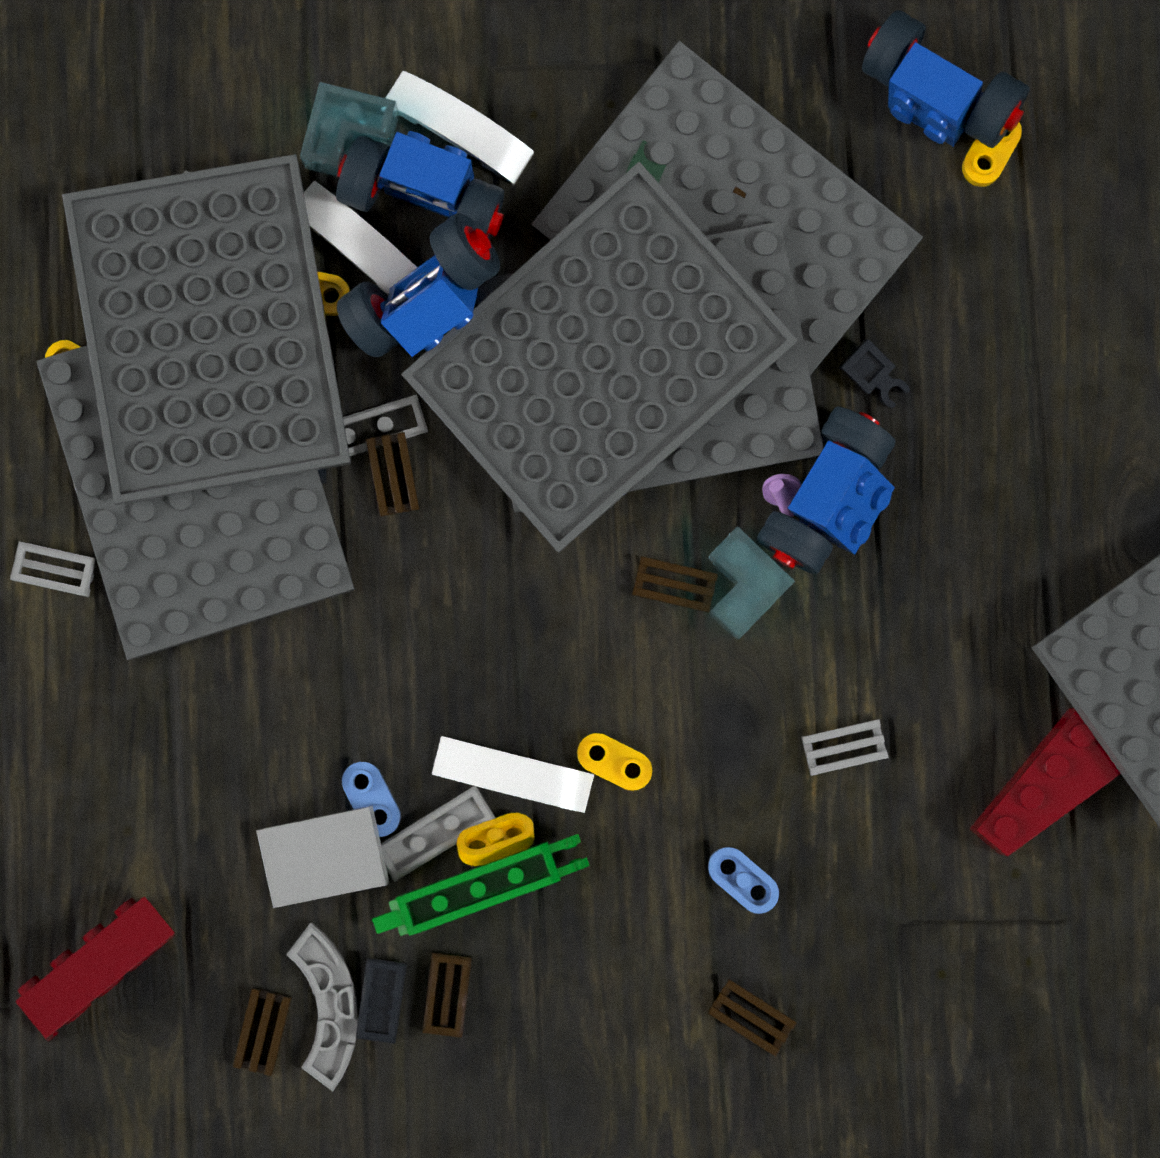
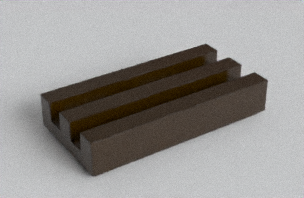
(386, 442)
(677, 569)
(451, 960)
(780, 1035)
(254, 1065)

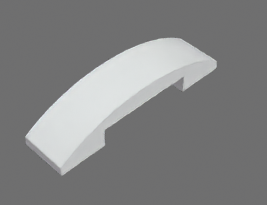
(460, 126)
(355, 238)
(512, 774)

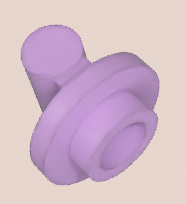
(781, 491)

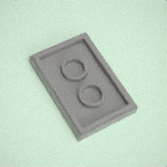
(323, 856)

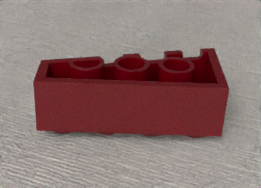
(1047, 786)
(94, 967)

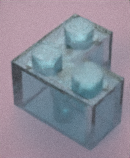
(338, 119)
(756, 580)

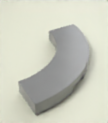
(335, 1003)

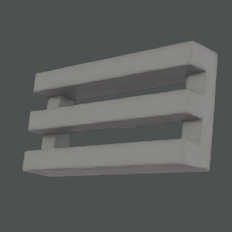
(86, 576)
(877, 740)

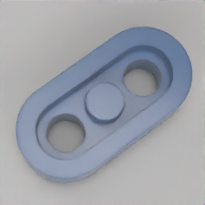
(375, 794)
(743, 879)

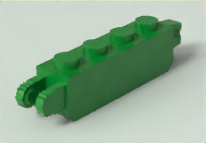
(478, 888)

